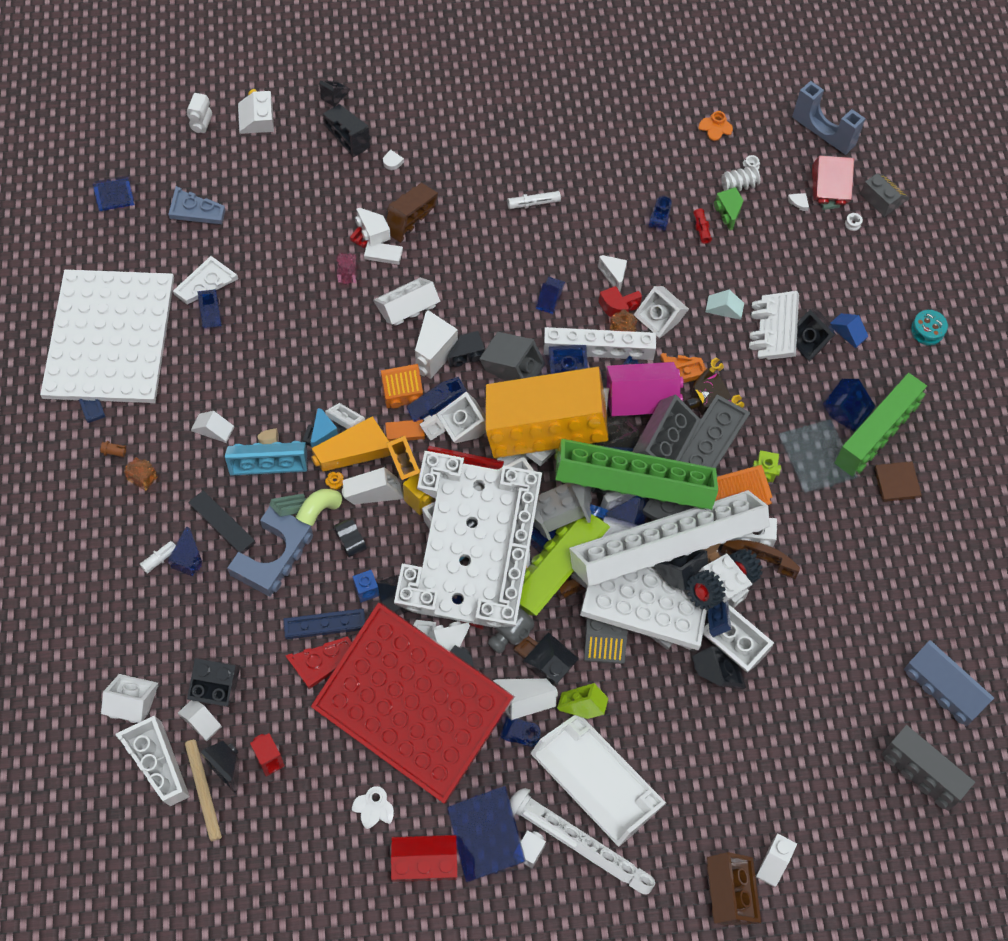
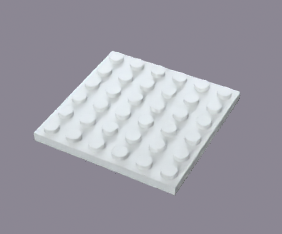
(645, 604)

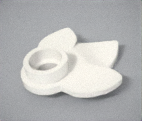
(371, 810)

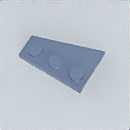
(193, 208)

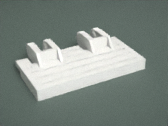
(779, 331)

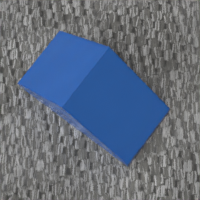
(850, 328)

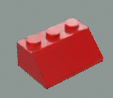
(423, 858)

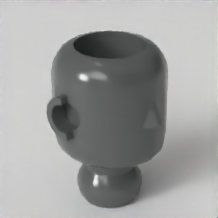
(512, 634)

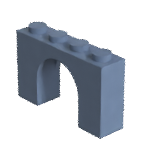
(809, 114)
(268, 576)

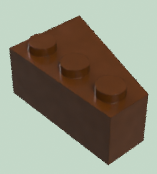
(410, 208)

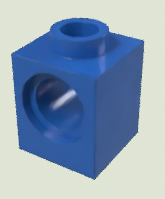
(365, 586)

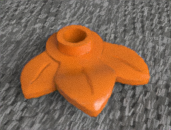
(716, 126)

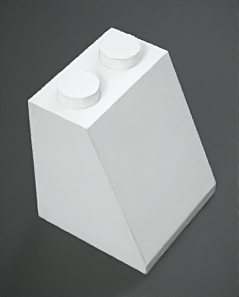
(434, 344)

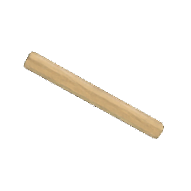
(203, 790)

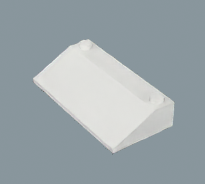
(597, 778)

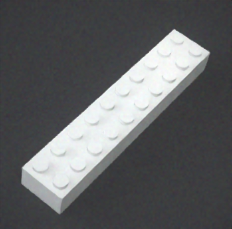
(668, 538)

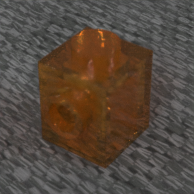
(140, 473)

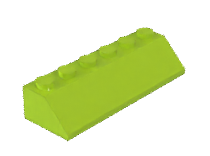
(554, 564)

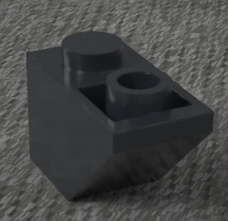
(466, 350)

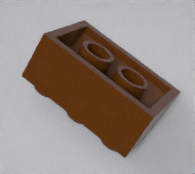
(733, 889)

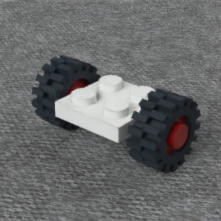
(724, 579)

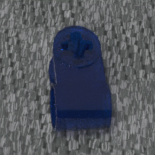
(660, 215)
(518, 731)

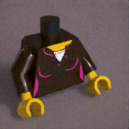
(707, 387)

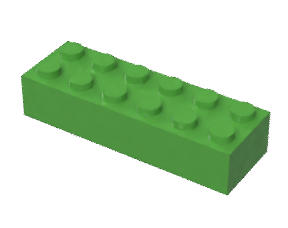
(881, 425)

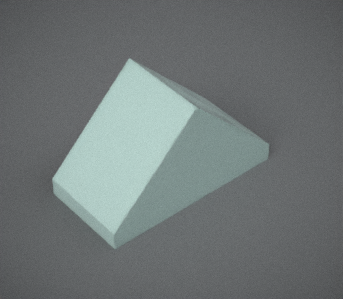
(725, 304)

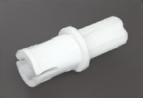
(157, 557)

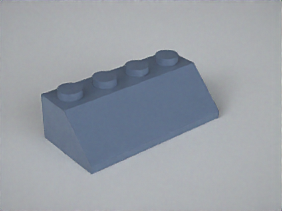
(948, 683)

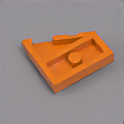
(689, 368)

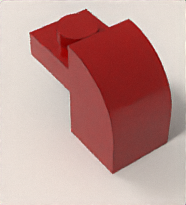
(613, 302)

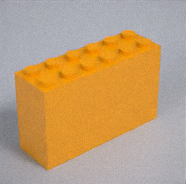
(543, 409)

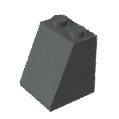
(512, 357)

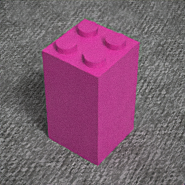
(640, 387)

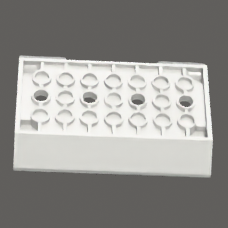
(495, 546)

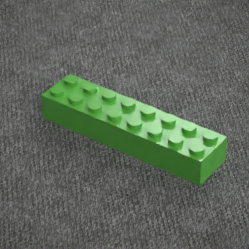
(636, 474)

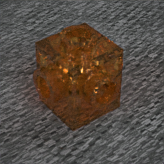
(623, 322)

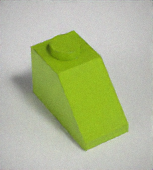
(584, 701)

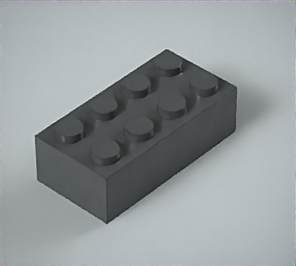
(668, 430)
(927, 768)

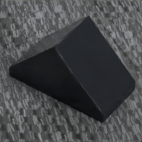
(332, 91)

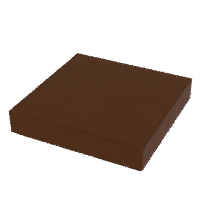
(897, 481)

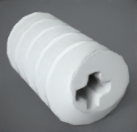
(741, 178)

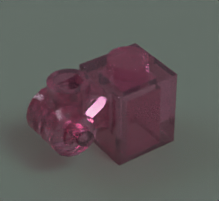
(346, 268)

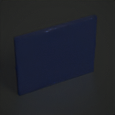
(486, 834)

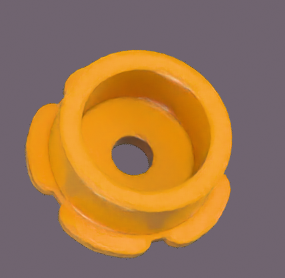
(334, 485)

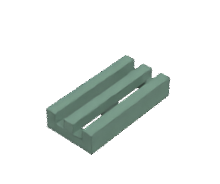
(287, 505)

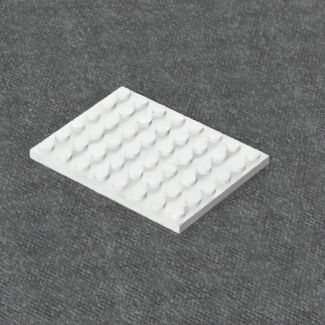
(108, 336)

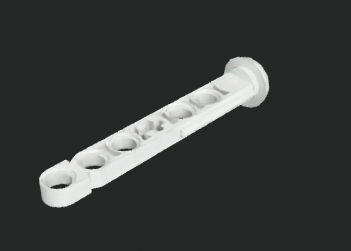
(524, 805)

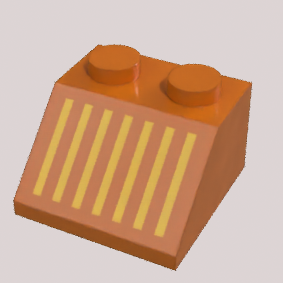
(401, 385)

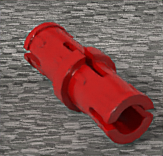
(702, 226)

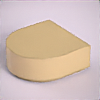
(268, 436)

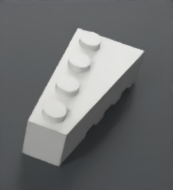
(155, 758)

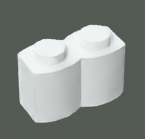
(199, 113)

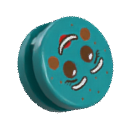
(929, 327)

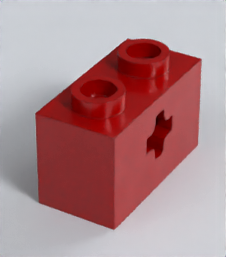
(267, 754)

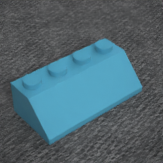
(266, 458)

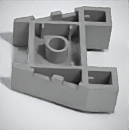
(562, 507)

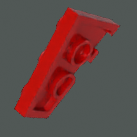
(320, 662)

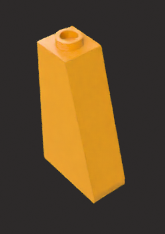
(352, 446)
(403, 457)

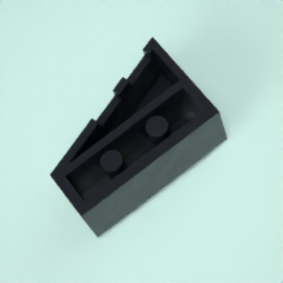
(347, 129)

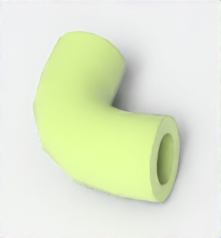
(316, 503)

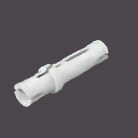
(531, 200)

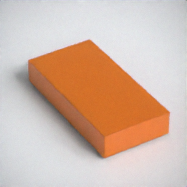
(409, 429)

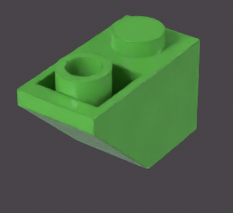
(729, 206)

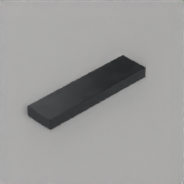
(222, 522)

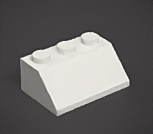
(407, 301)
(743, 642)

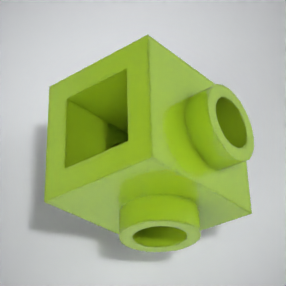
(769, 463)

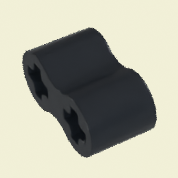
(350, 537)

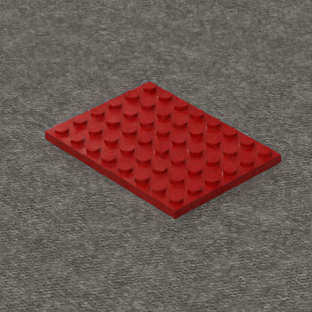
(412, 702)

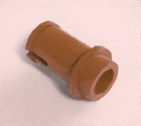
(113, 449)

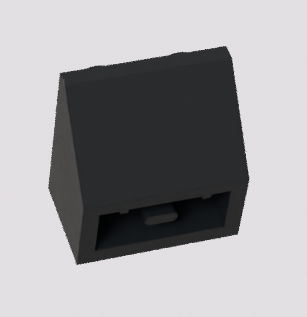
(213, 681)

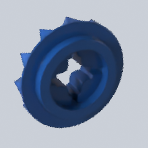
(598, 511)

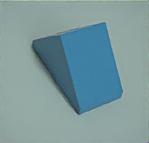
(323, 429)

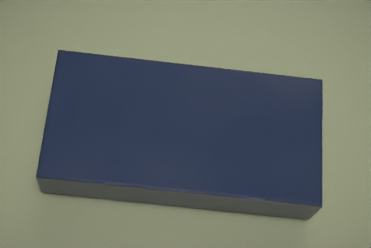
(92, 410)

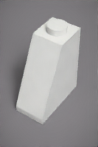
(372, 487)
(530, 696)

